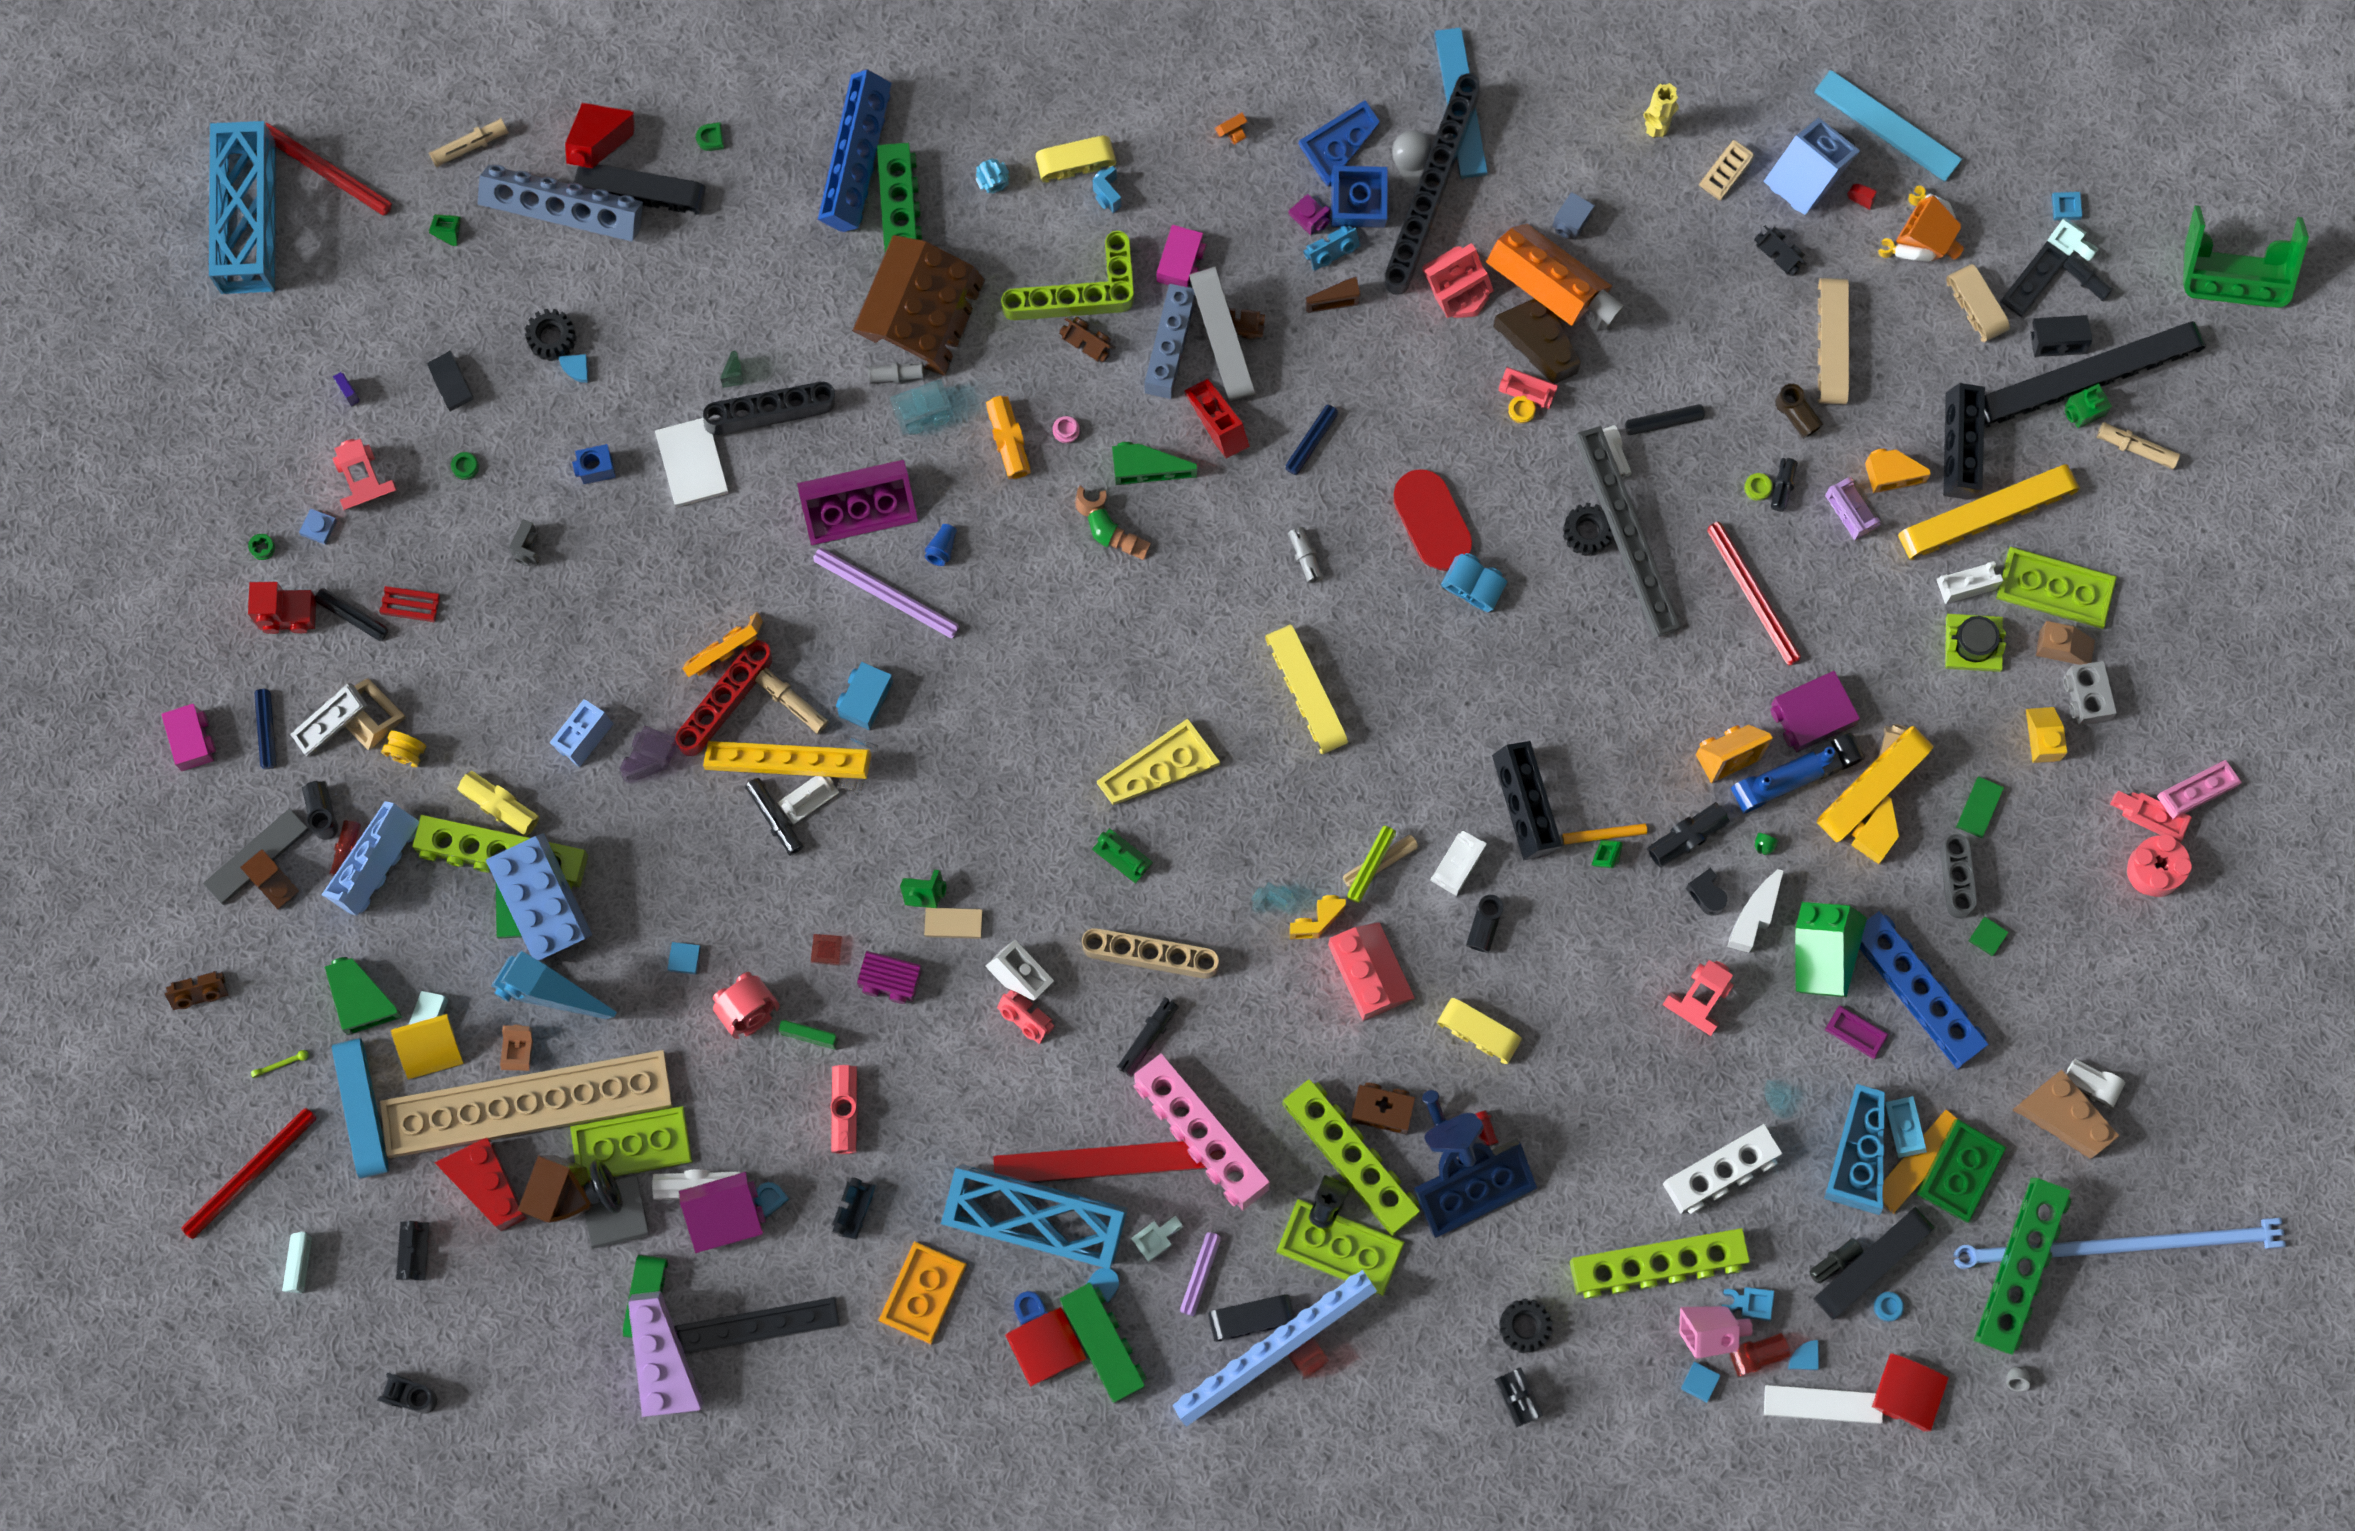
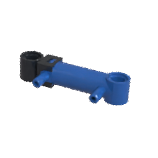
(1817, 764)

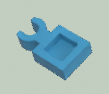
(1755, 1303)

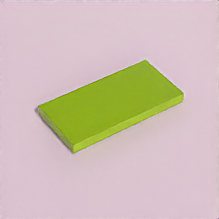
(2056, 587)
(634, 1142)
(1340, 1249)

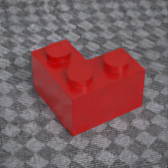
(281, 609)

